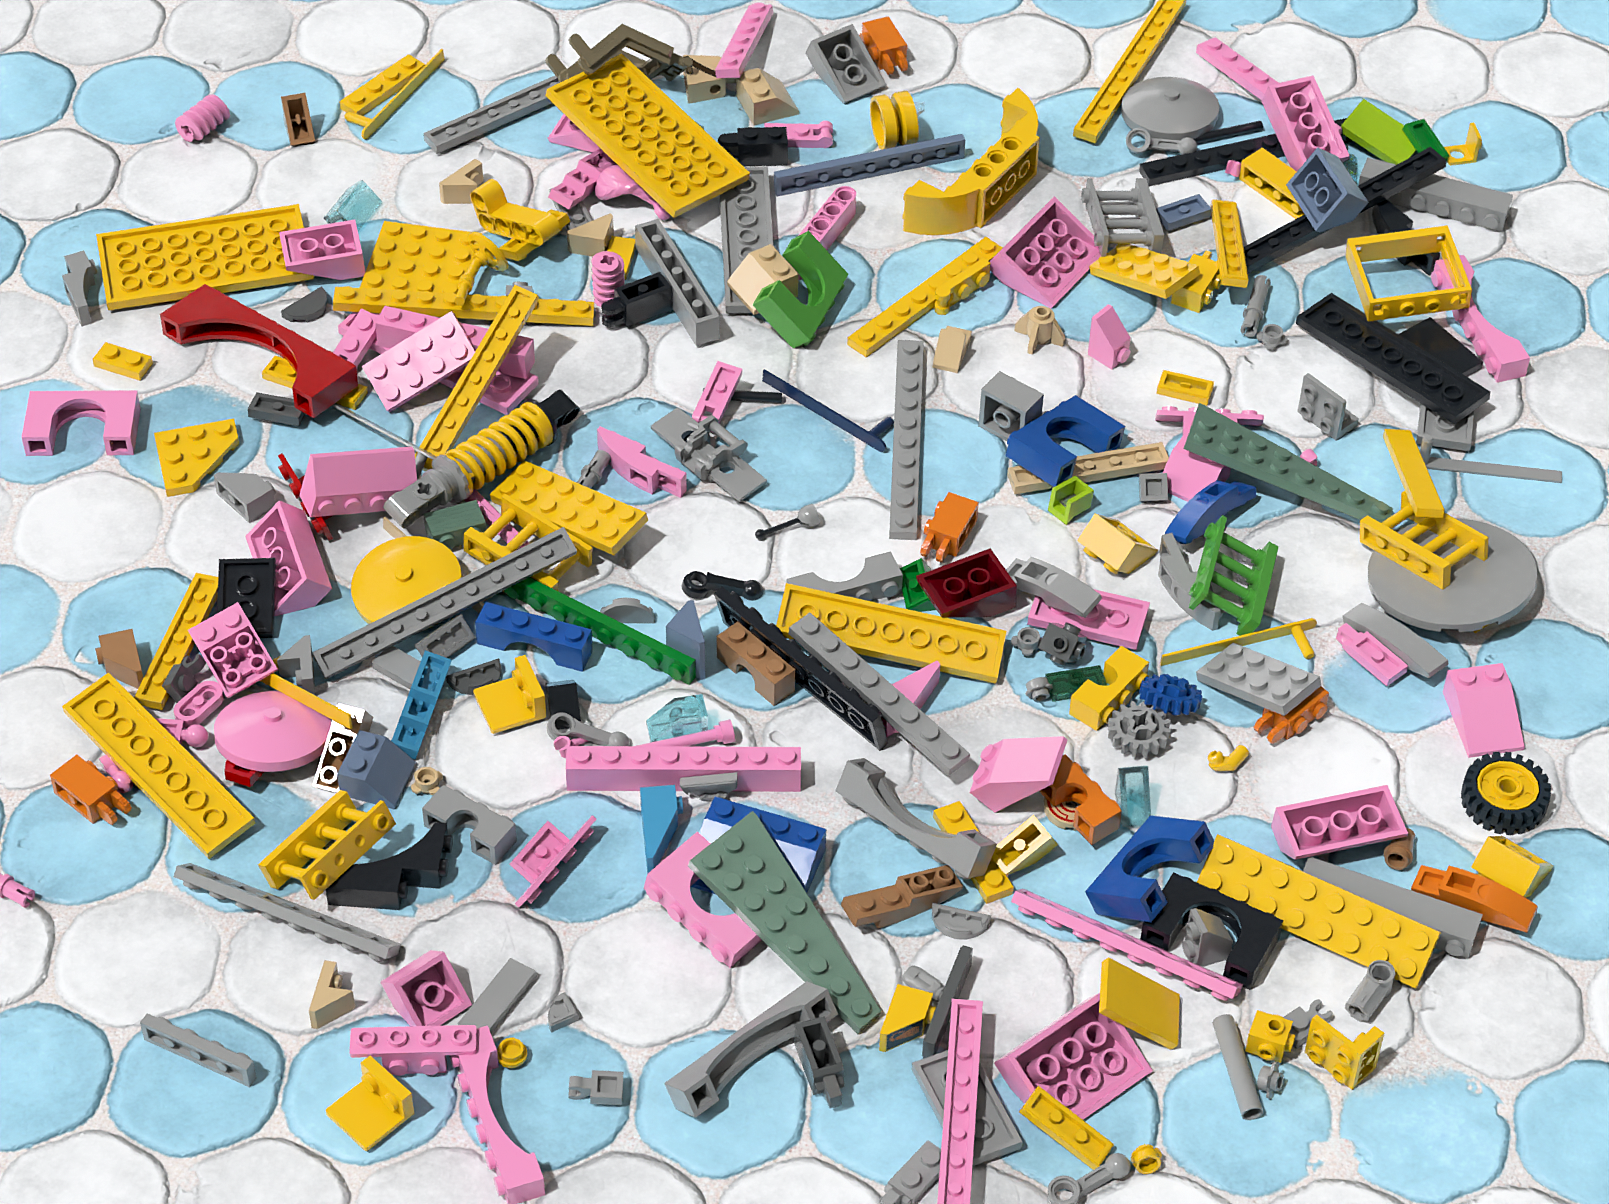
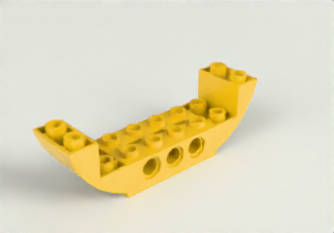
(986, 184)

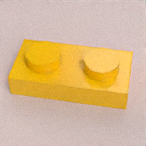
(122, 361)

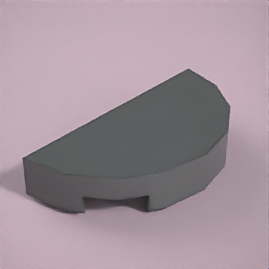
(308, 307)
(475, 677)

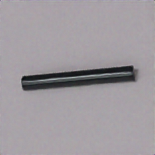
(1230, 131)
(756, 396)

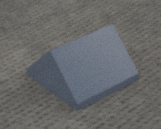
(686, 636)

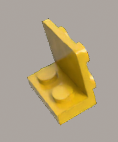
(513, 699)
(1344, 1059)
(372, 1106)

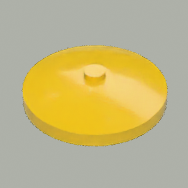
(401, 574)

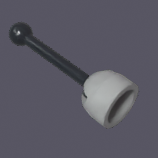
(806, 517)

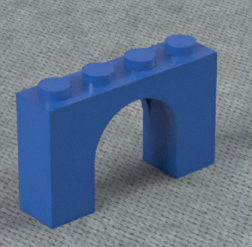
(1071, 419)
(1160, 839)

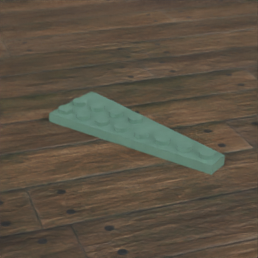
(1246, 451)
(765, 893)

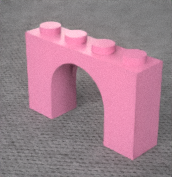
(52, 409)
(670, 885)

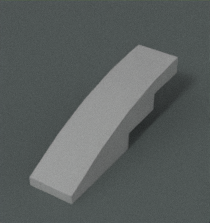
(1398, 639)

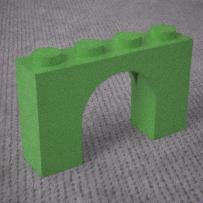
(823, 281)

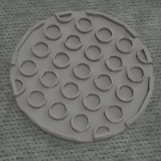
(1477, 591)

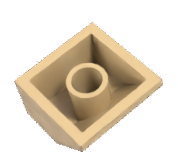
(764, 97)
(760, 270)

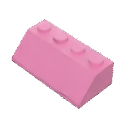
(1302, 120)
(356, 480)
(299, 567)
(1337, 822)

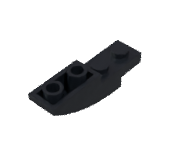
(1390, 220)

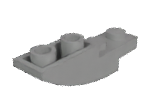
(1178, 579)
(1054, 586)

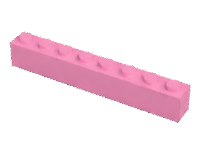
(649, 766)

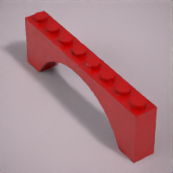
(210, 314)

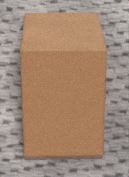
(297, 119)

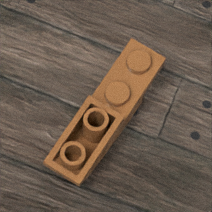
(905, 899)

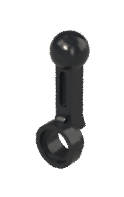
(748, 589)

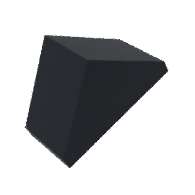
(563, 698)

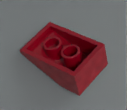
(970, 587)

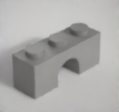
(491, 832)

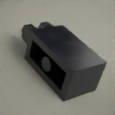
(757, 146)
(638, 301)

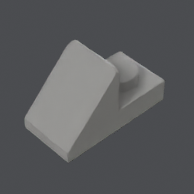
(299, 663)

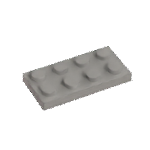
(1258, 678)
(993, 1128)

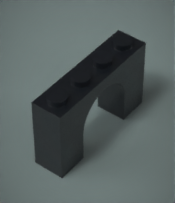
(1254, 929)

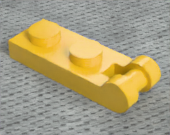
(961, 286)

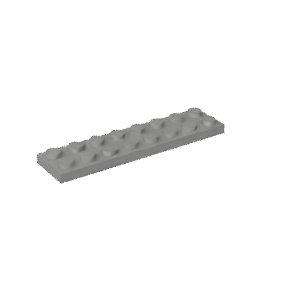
(744, 227)

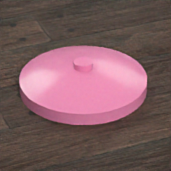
(270, 732)

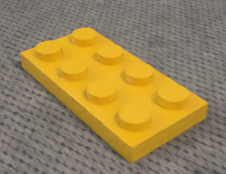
(1144, 270)

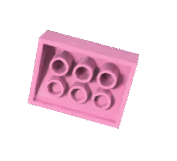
(1046, 255)
(1077, 1060)

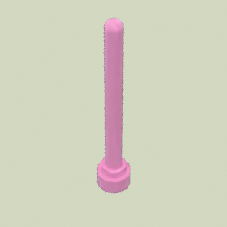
(721, 733)

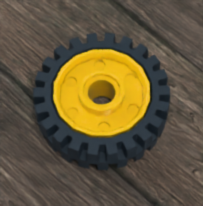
(1505, 793)

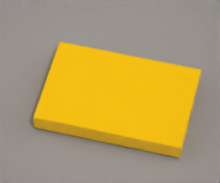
(1139, 1003)

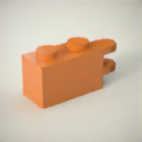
(884, 44)
(949, 526)
(1296, 720)
(88, 790)

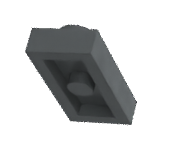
(275, 409)

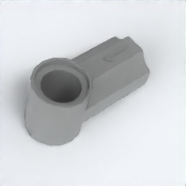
(1371, 991)

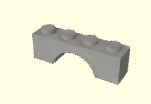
(877, 580)

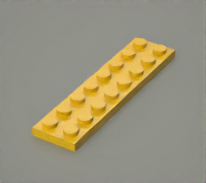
(898, 632)
(159, 765)
(1320, 910)

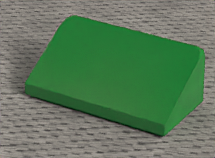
(913, 594)

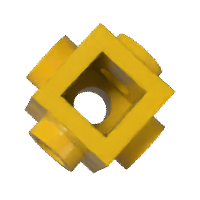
(1270, 1036)

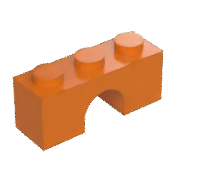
(1097, 814)

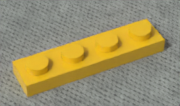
(382, 86)
(992, 885)

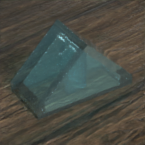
(1133, 795)

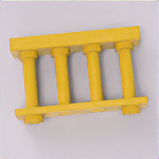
(487, 551)
(1422, 559)
(315, 833)

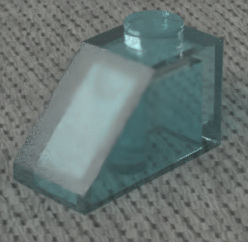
(678, 718)

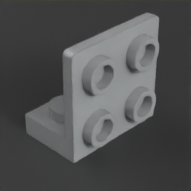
(1325, 408)

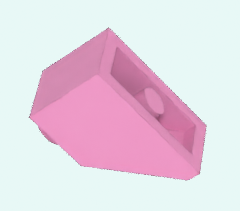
(1108, 338)

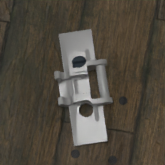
(705, 461)

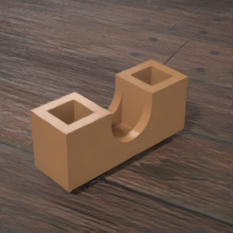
(771, 674)

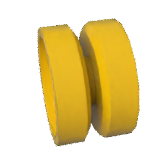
(894, 120)

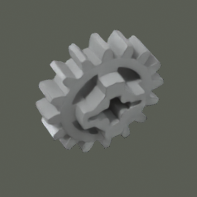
(1141, 729)

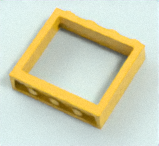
(1408, 244)

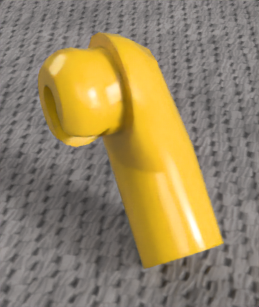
(1227, 763)

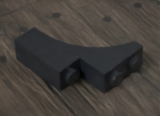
(386, 881)

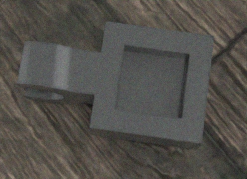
(180, 678)

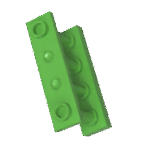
(1257, 578)

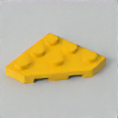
(192, 453)

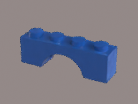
(564, 642)

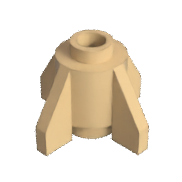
(1040, 327)

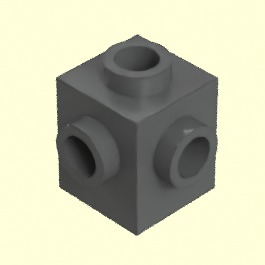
(1063, 643)

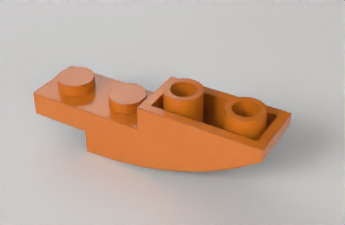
(1476, 894)

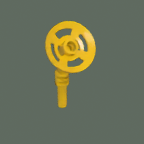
(482, 257)

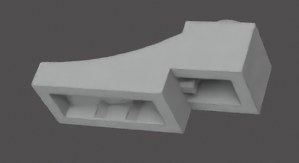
(78, 283)

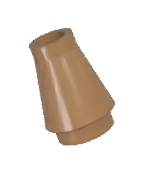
(1400, 851)

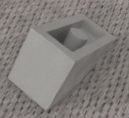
(245, 493)

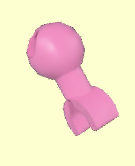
(121, 778)

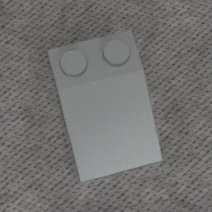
(845, 64)

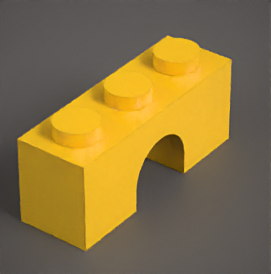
(1095, 703)

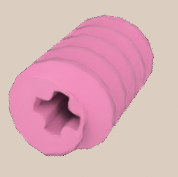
(202, 118)
(606, 276)

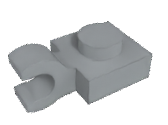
(603, 1087)

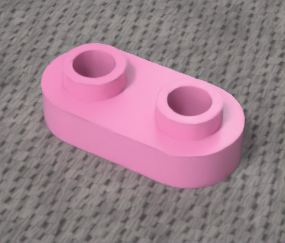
(195, 707)

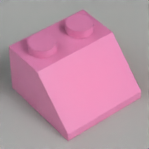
(1191, 472)
(427, 991)

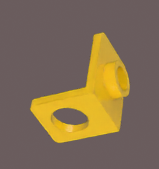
(1469, 149)

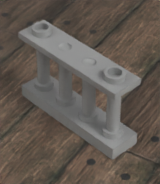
(1144, 209)

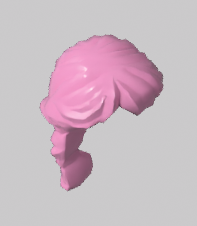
(616, 182)

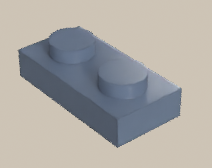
(1183, 212)

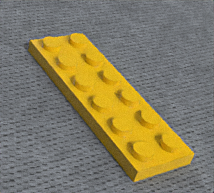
(580, 510)

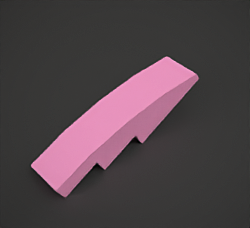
(582, 180)

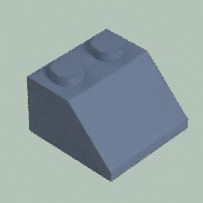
(375, 770)

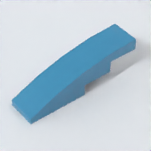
(420, 703)

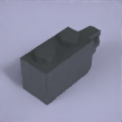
(820, 1059)

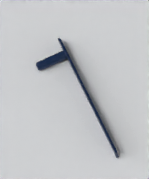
(869, 437)

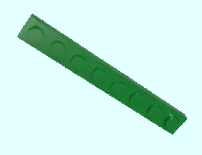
(605, 629)

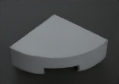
(561, 1013)

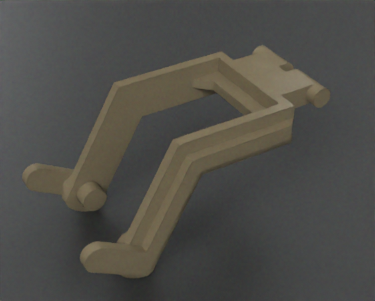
(661, 62)

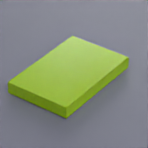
(1378, 133)

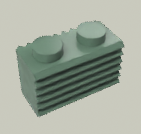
(451, 523)

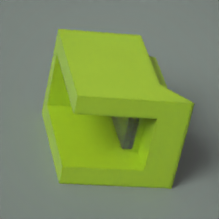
(1070, 499)

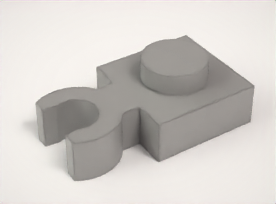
(1302, 1021)

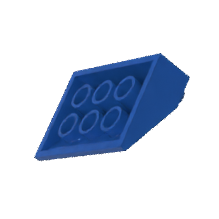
(798, 841)

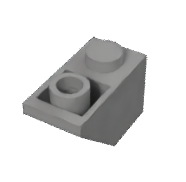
(1206, 939)

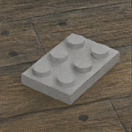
(1443, 431)

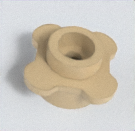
(424, 775)

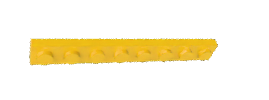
(916, 302)
(479, 373)

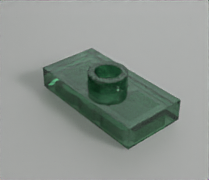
(1069, 681)

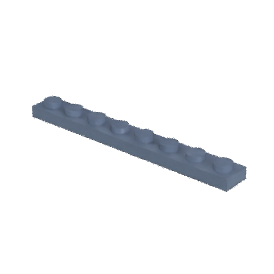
(869, 165)

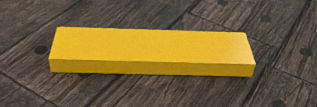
(282, 373)

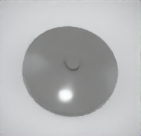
(1170, 108)

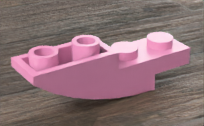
(633, 464)

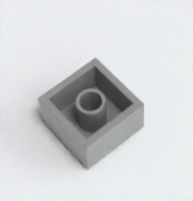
(1008, 405)

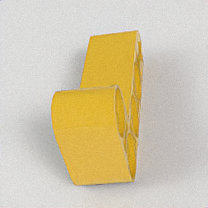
(510, 219)

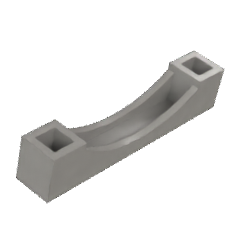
(866, 787)
(702, 1081)

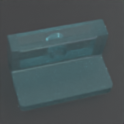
(355, 204)

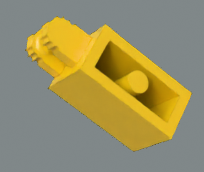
(1200, 289)

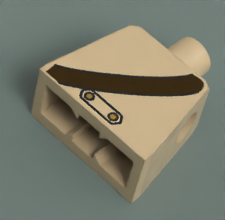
(701, 79)

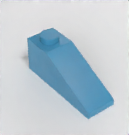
(659, 820)

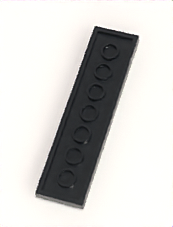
(1393, 358)
(809, 673)

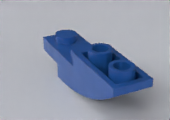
(1208, 507)

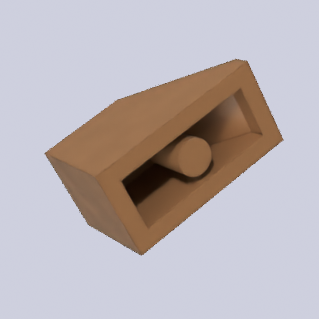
(120, 657)

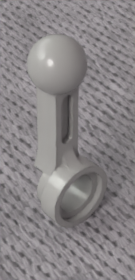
(1183, 146)
(585, 732)
(1115, 1167)

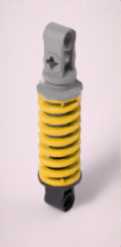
(483, 457)

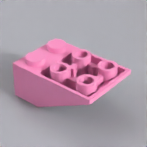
(232, 650)

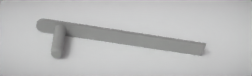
(422, 454)
(1485, 468)

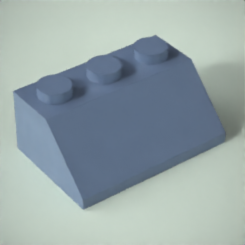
(1326, 191)

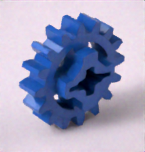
(1170, 694)

